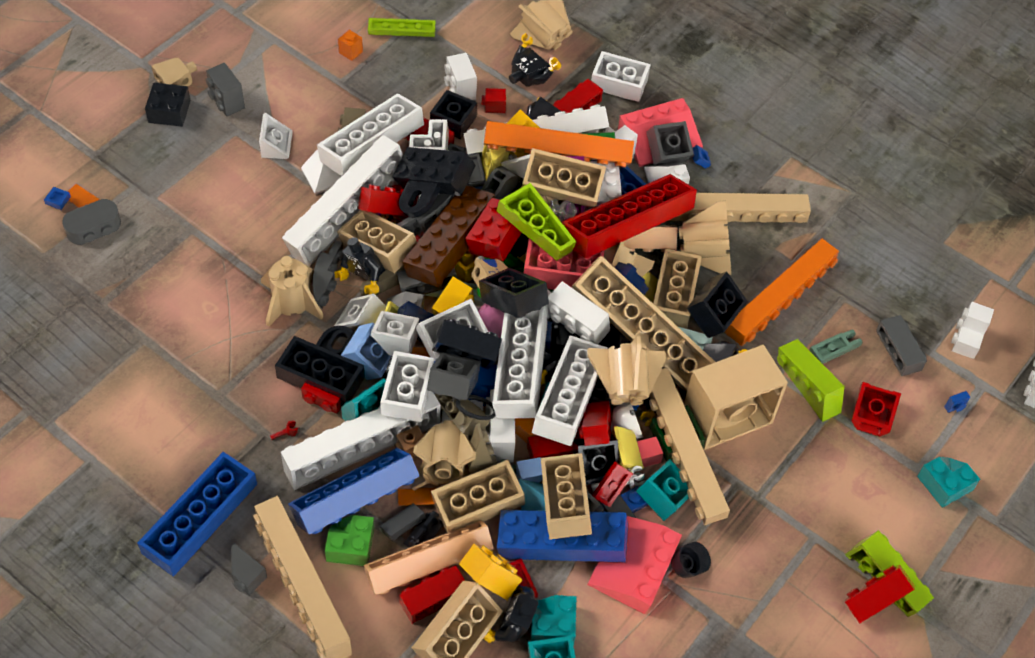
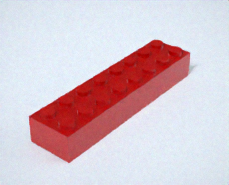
(630, 215)

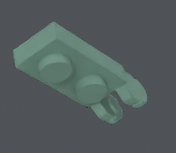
(835, 346)

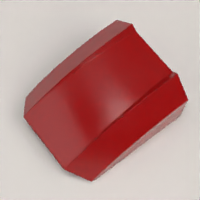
(875, 409)

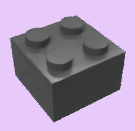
(225, 89)
(669, 143)
(453, 376)

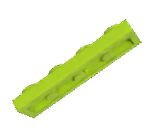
(401, 27)

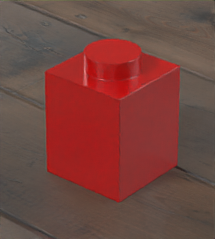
(494, 100)

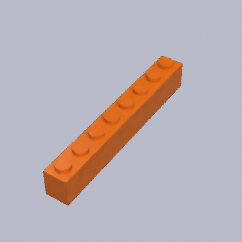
(558, 142)
(782, 292)

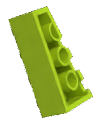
(537, 221)
(812, 379)
(875, 556)

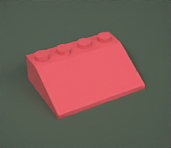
(665, 113)
(546, 268)
(647, 560)

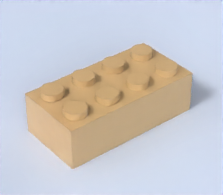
(564, 177)
(386, 239)
(677, 285)
(478, 496)
(565, 496)
(459, 624)

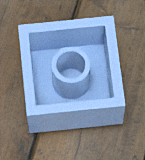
(368, 352)

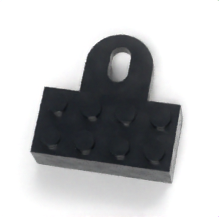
(430, 174)
(322, 364)

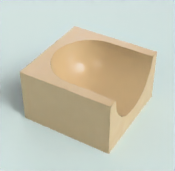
(735, 395)

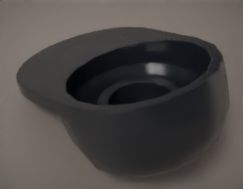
(691, 560)

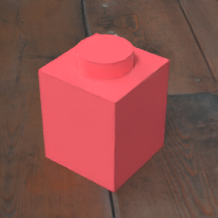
(650, 451)

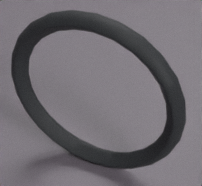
(479, 417)

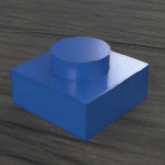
(701, 157)
(57, 198)
(957, 402)
(633, 500)

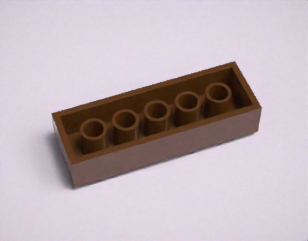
(445, 239)

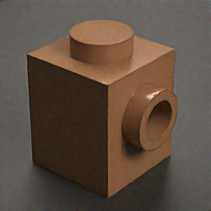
(408, 439)

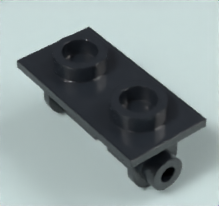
(425, 530)

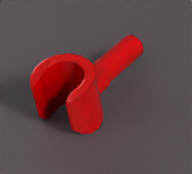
(288, 431)

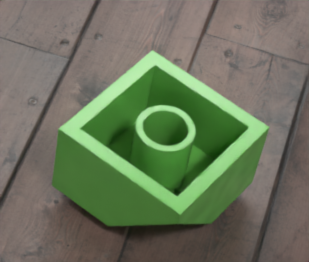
(350, 540)

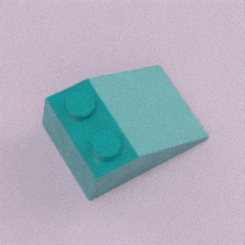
(365, 402)

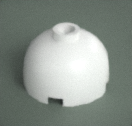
(624, 416)

